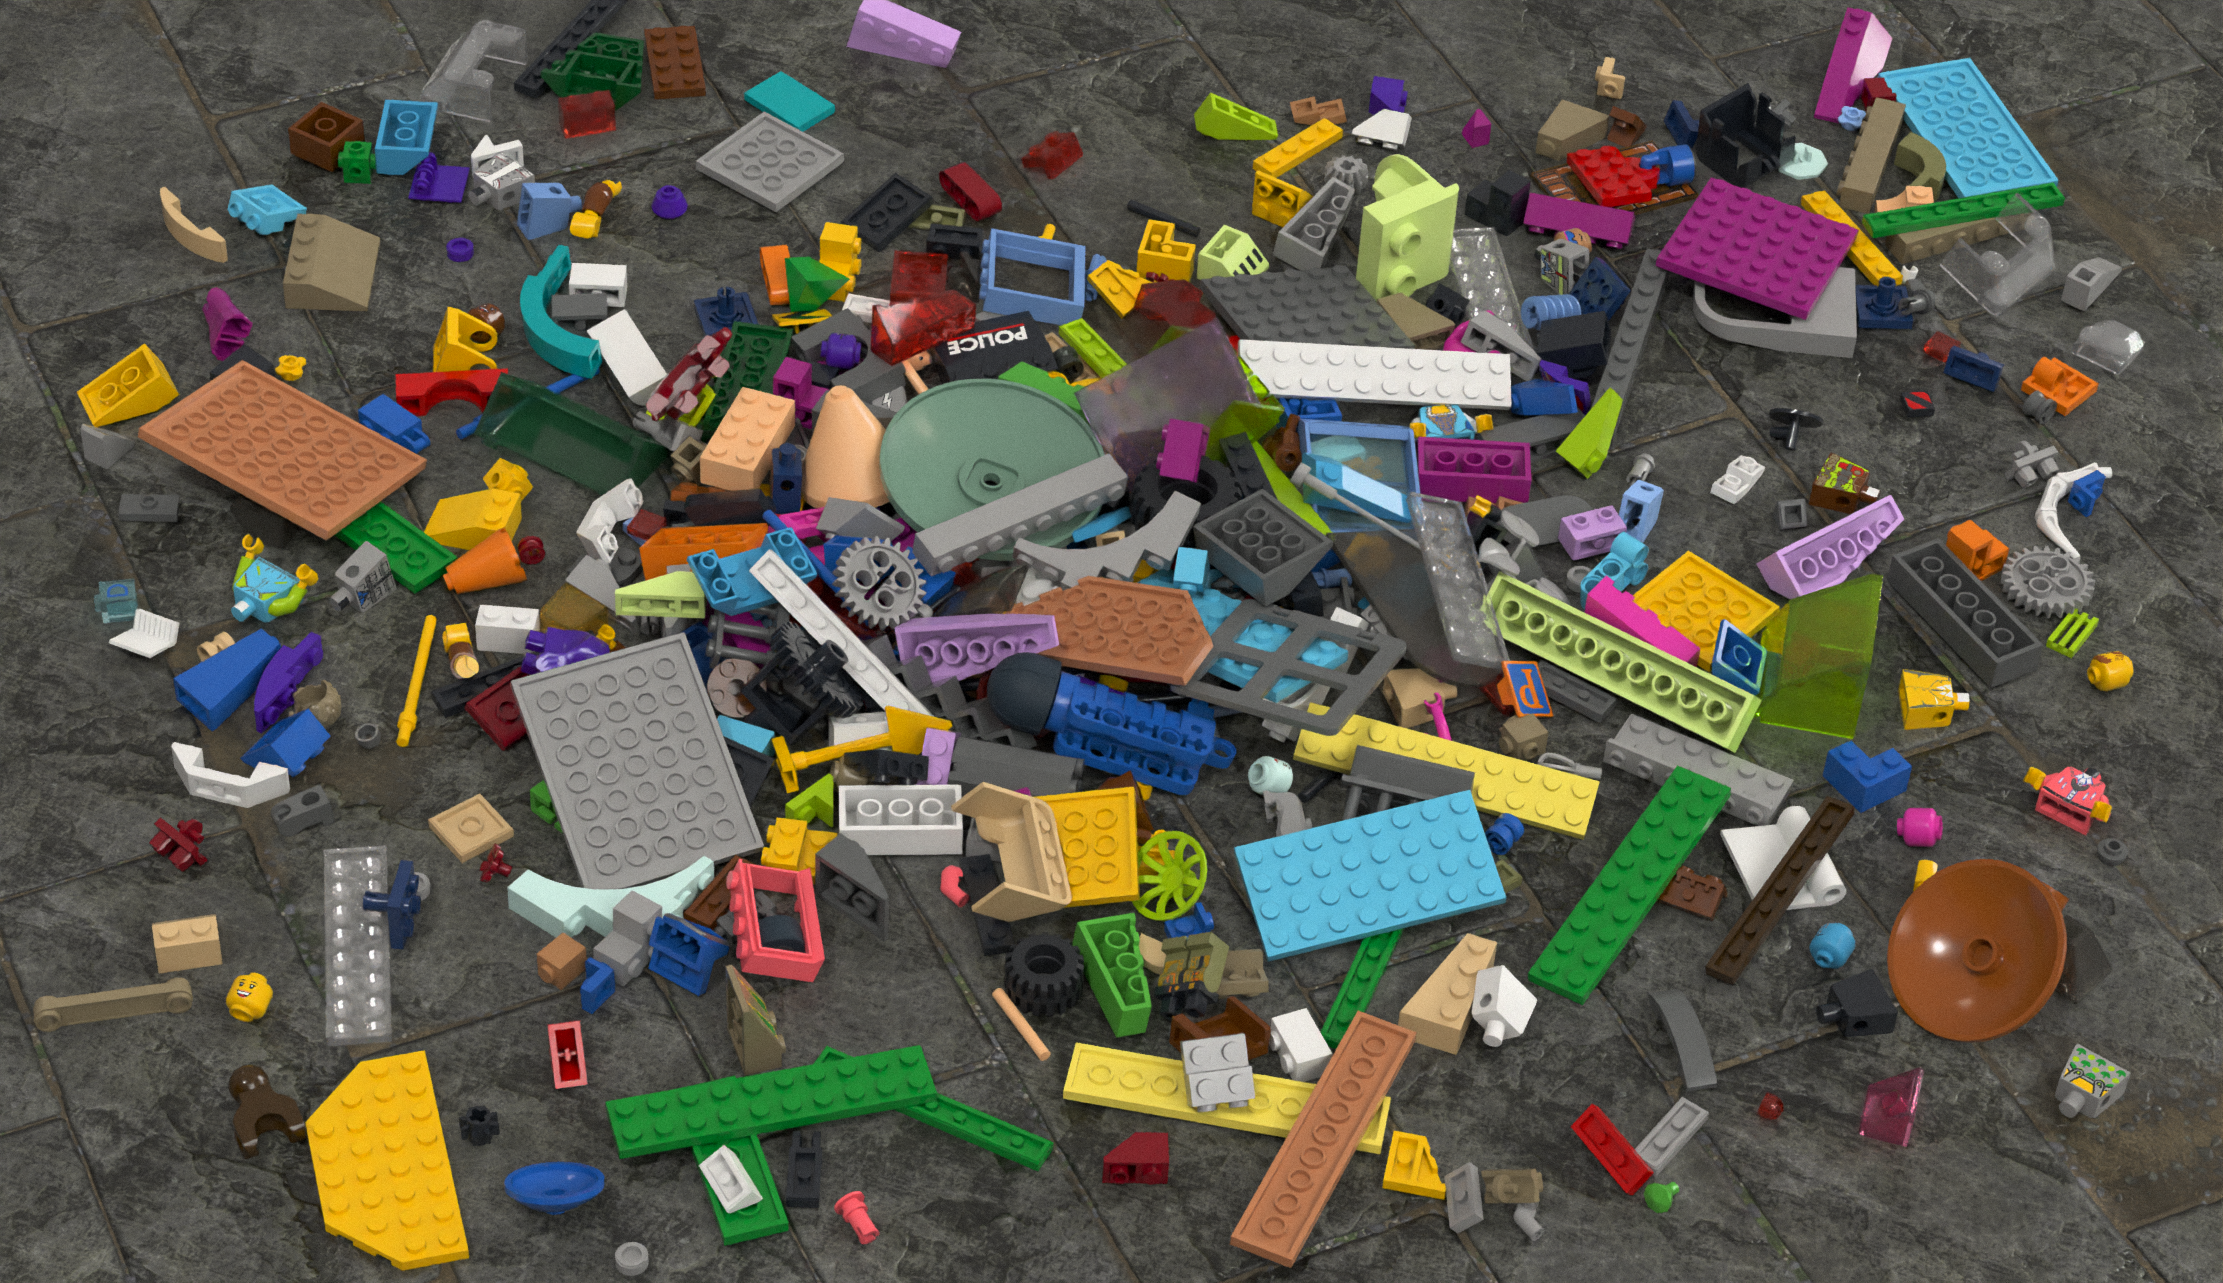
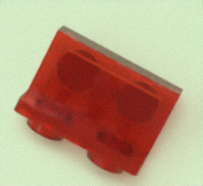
(1054, 153)

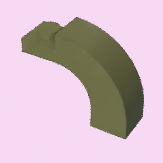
(1922, 160)

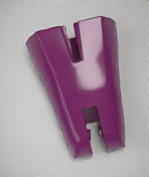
(225, 324)

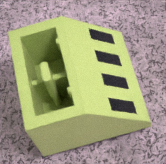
(1230, 254)

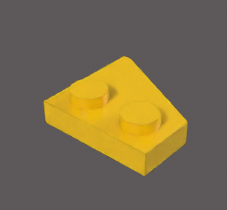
(1117, 286)
(1412, 1167)

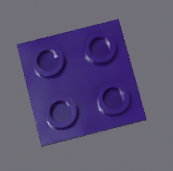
(438, 181)

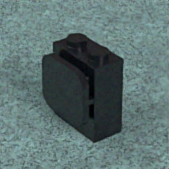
(1575, 342)

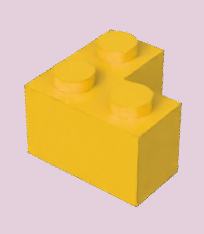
(839, 252)
(1163, 255)

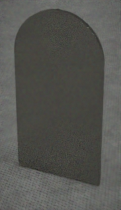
(1401, 594)

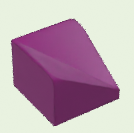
(1477, 130)

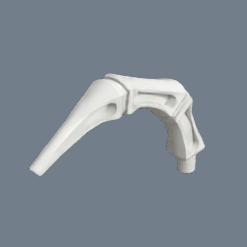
(2056, 488)

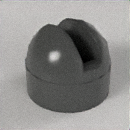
(364, 730)

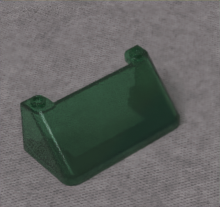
(566, 436)

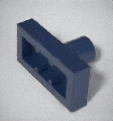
(1681, 124)
(1973, 368)

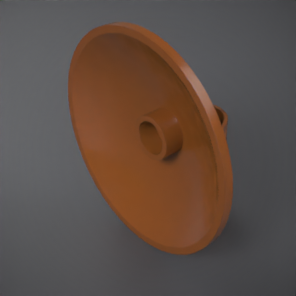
(1977, 950)

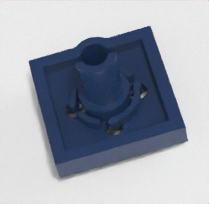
(1605, 289)
(1879, 305)
(723, 310)
(399, 905)

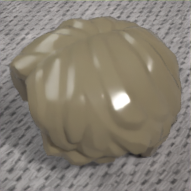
(320, 700)

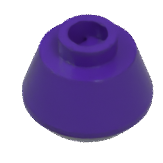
(669, 203)

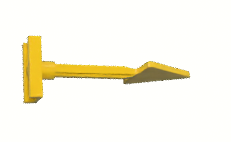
(905, 735)

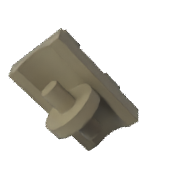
(1512, 1185)

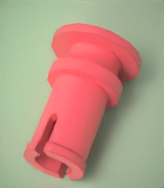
(855, 1213)

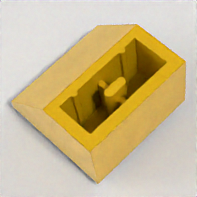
(1276, 199)

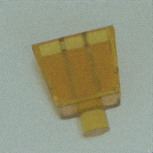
(573, 611)

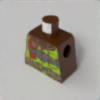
(1842, 486)

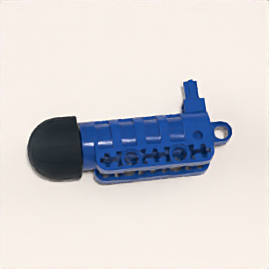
(1035, 694)

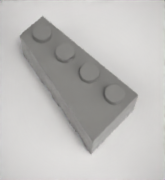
(1314, 229)

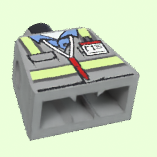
(1562, 264)

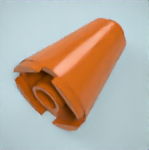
(486, 565)

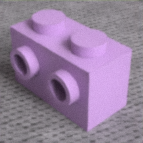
(1590, 532)

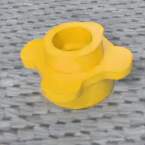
(290, 367)

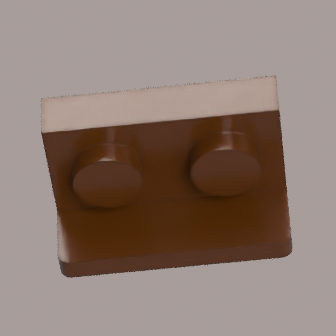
(1694, 893)

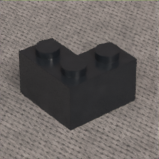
(1499, 203)

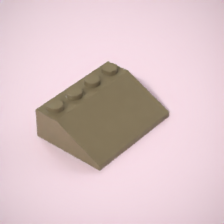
(329, 265)

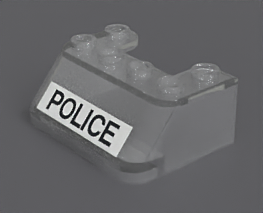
(458, 84)

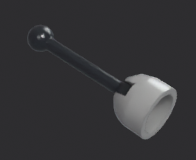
(927, 611)

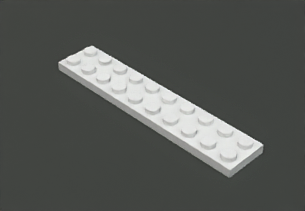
(1380, 374)

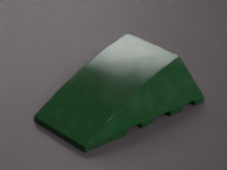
(599, 65)

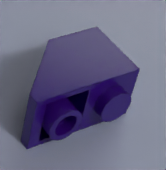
(1387, 94)

